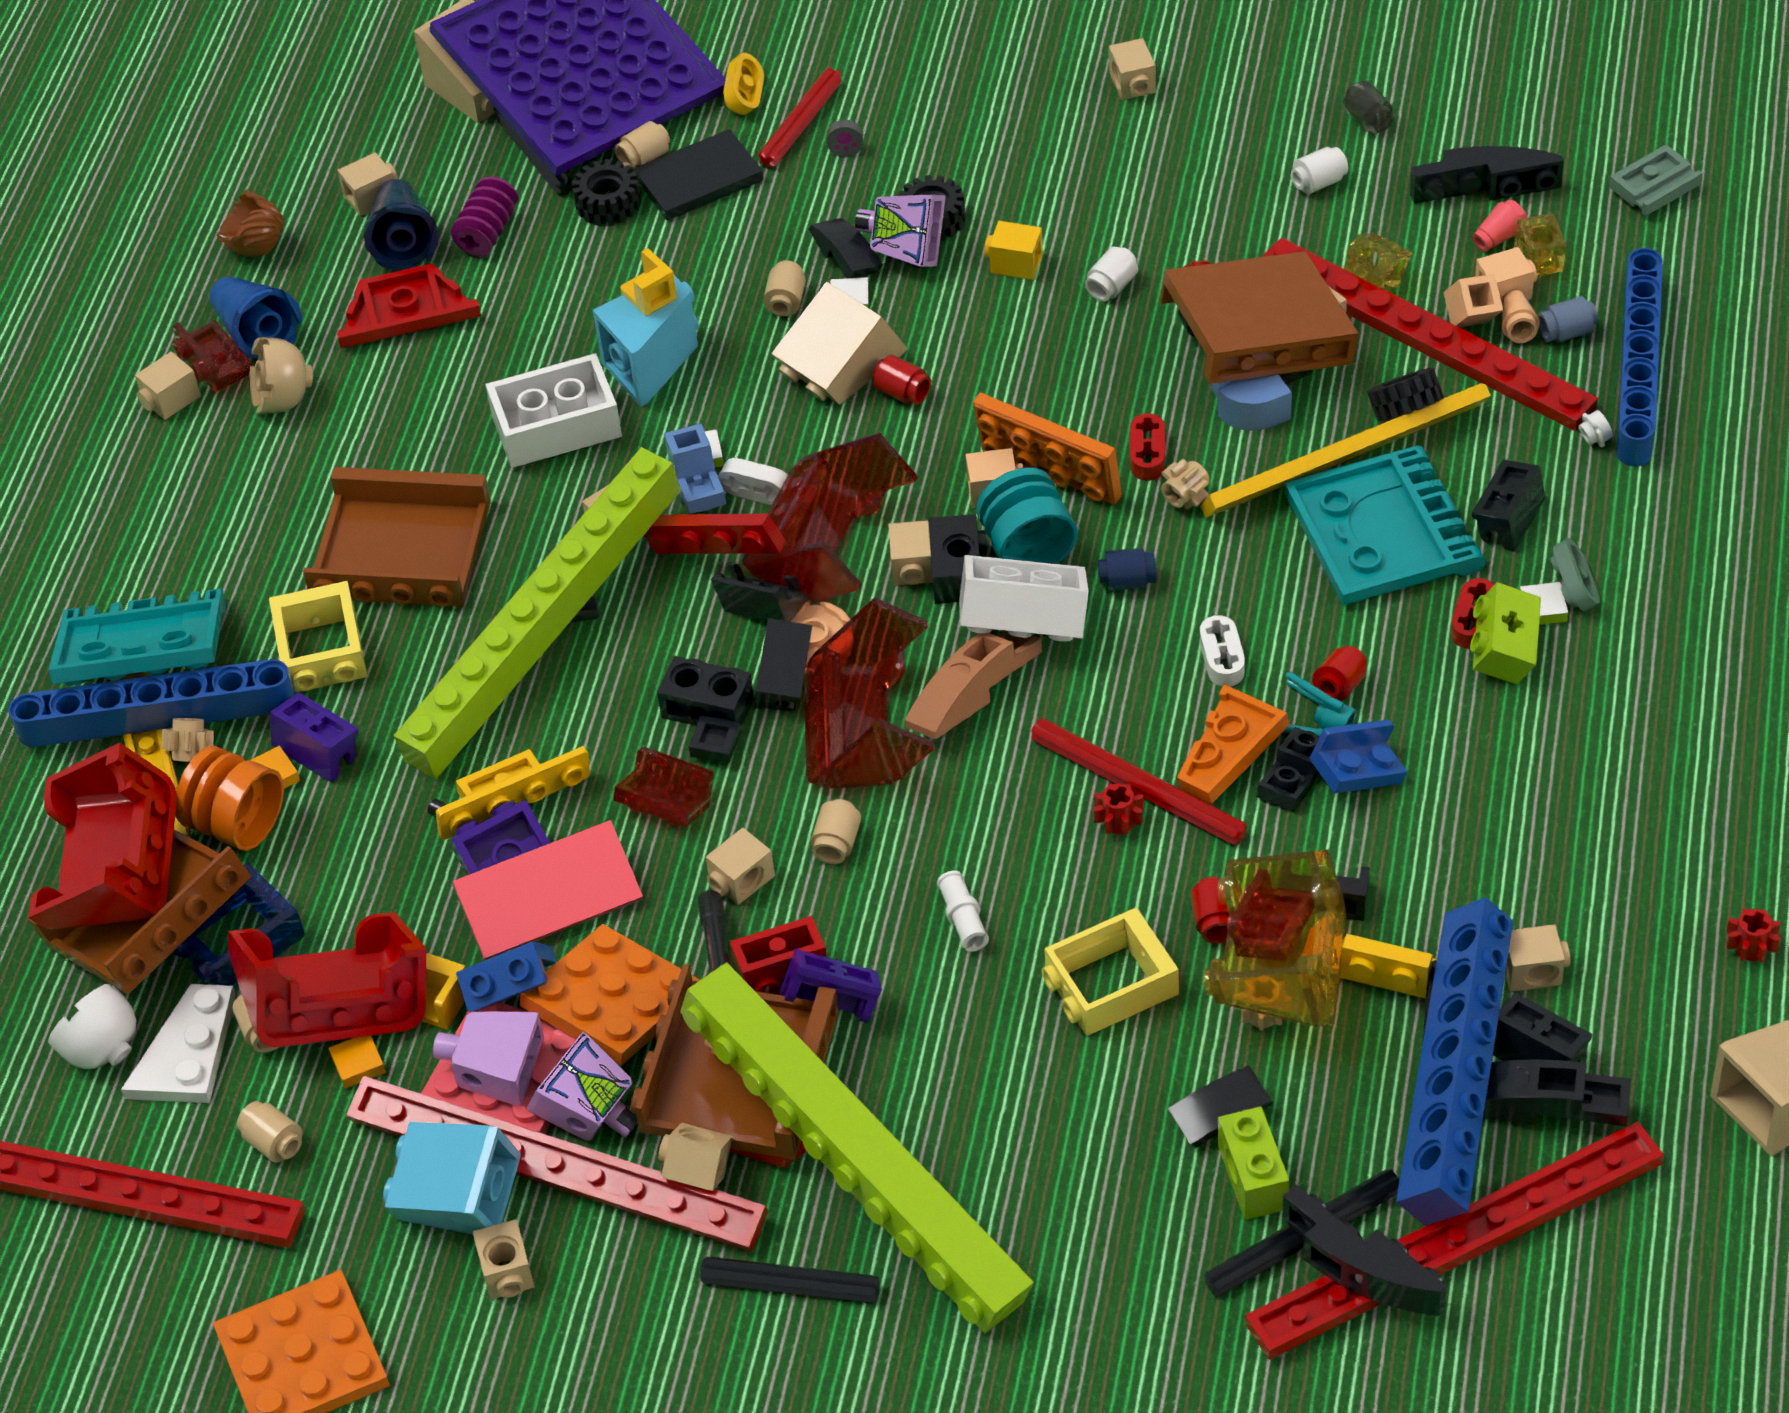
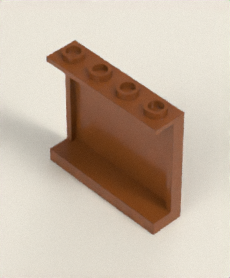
(1261, 316)
(402, 535)
(131, 950)
(698, 1089)

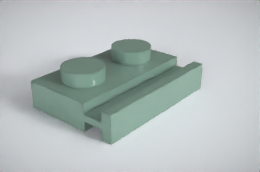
(1655, 180)

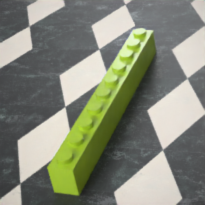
(537, 613)
(856, 1148)

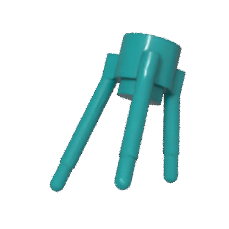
(1330, 710)

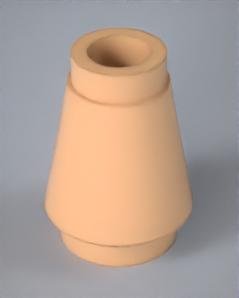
(1518, 318)

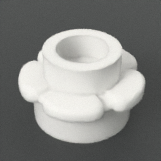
(1595, 428)

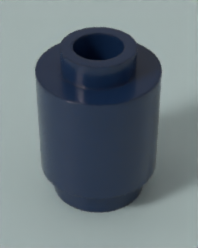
(1127, 569)

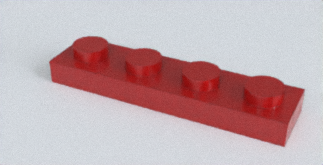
(715, 534)

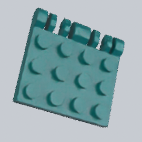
(1382, 525)
(138, 639)

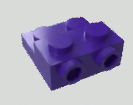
(504, 836)

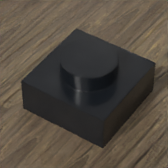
(714, 739)

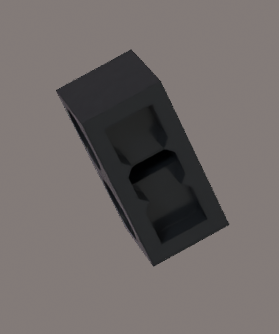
(705, 690)

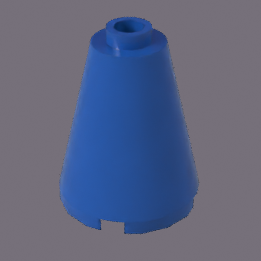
(254, 312)

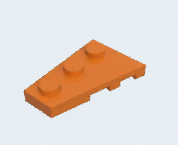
(1230, 744)

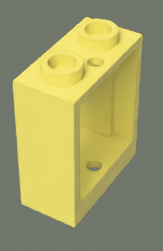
(314, 609)
(1097, 942)

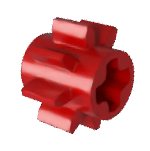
(1118, 808)
(1753, 935)

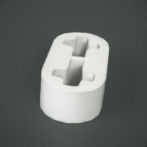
(751, 480)
(1214, 651)

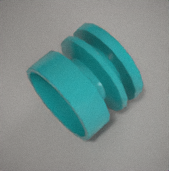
(1026, 517)

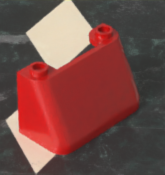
(114, 843)
(333, 993)

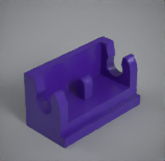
(313, 735)
(854, 985)

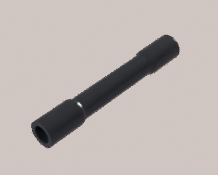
(713, 923)

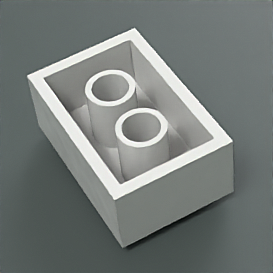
(553, 410)
(1023, 597)

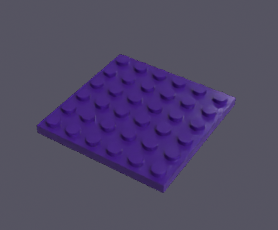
(578, 69)

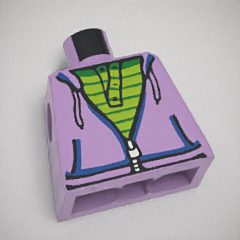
(905, 227)
(585, 1093)

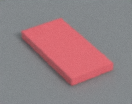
(547, 890)

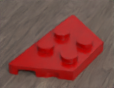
(404, 304)

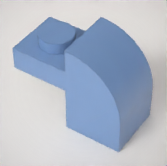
(1254, 402)
(694, 468)

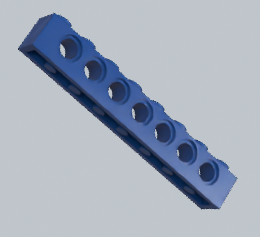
(1455, 1063)

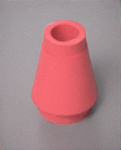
(1498, 225)

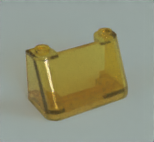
(1309, 980)

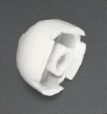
(97, 1031)

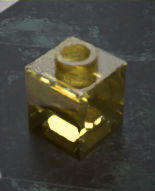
(1541, 243)
(1391, 260)

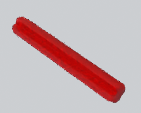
(799, 118)

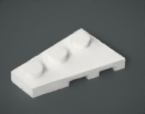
(187, 1049)

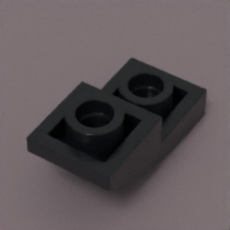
(848, 246)
(1292, 773)
(1230, 1094)

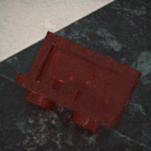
(211, 355)
(666, 788)
(1268, 920)

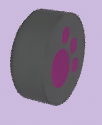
(844, 138)

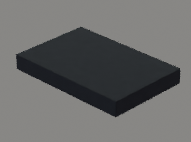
(698, 174)

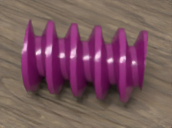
(484, 216)

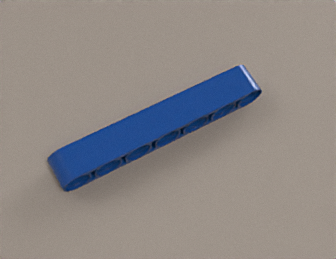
(1639, 357)
(150, 702)

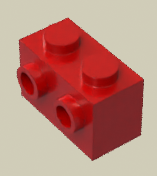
(766, 955)

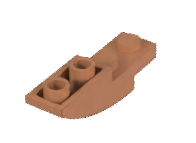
(965, 681)

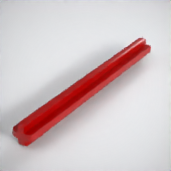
(1141, 781)

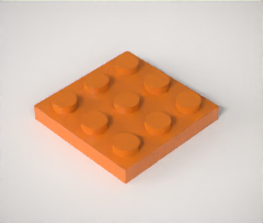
(607, 991)
(302, 1350)

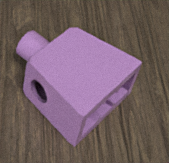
(494, 1053)

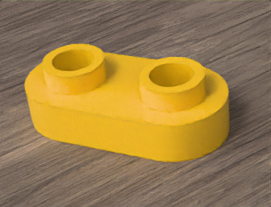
(743, 84)

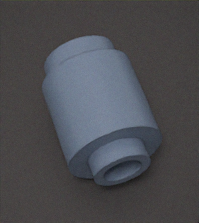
(1567, 320)

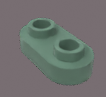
(1576, 575)

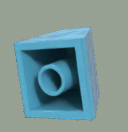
(646, 349)
(452, 1176)

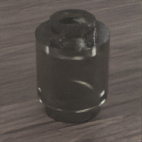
(1368, 107)

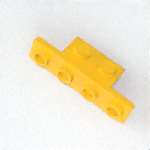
(510, 780)
(1385, 965)

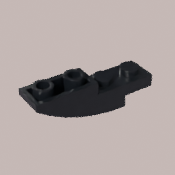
(1493, 169)
(1554, 1089)
(1371, 1267)

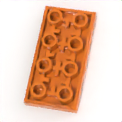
(1044, 445)

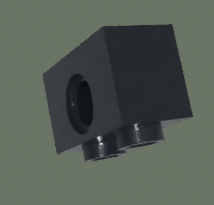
(949, 541)

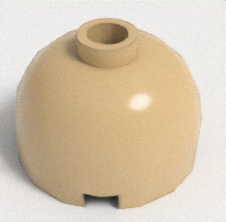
(278, 376)

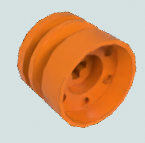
(229, 798)

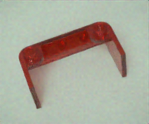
(817, 509)
(846, 702)

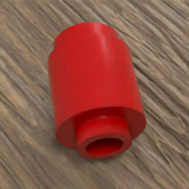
(901, 380)
(1340, 672)
(1209, 913)

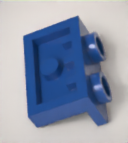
(1357, 757)
(505, 975)

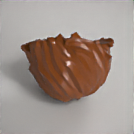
(251, 226)

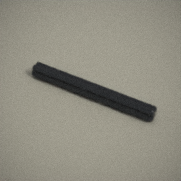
(1287, 1241)

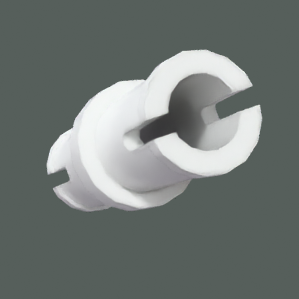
(962, 911)

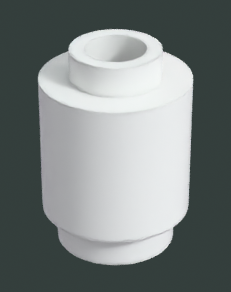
(1319, 169)
(1111, 273)

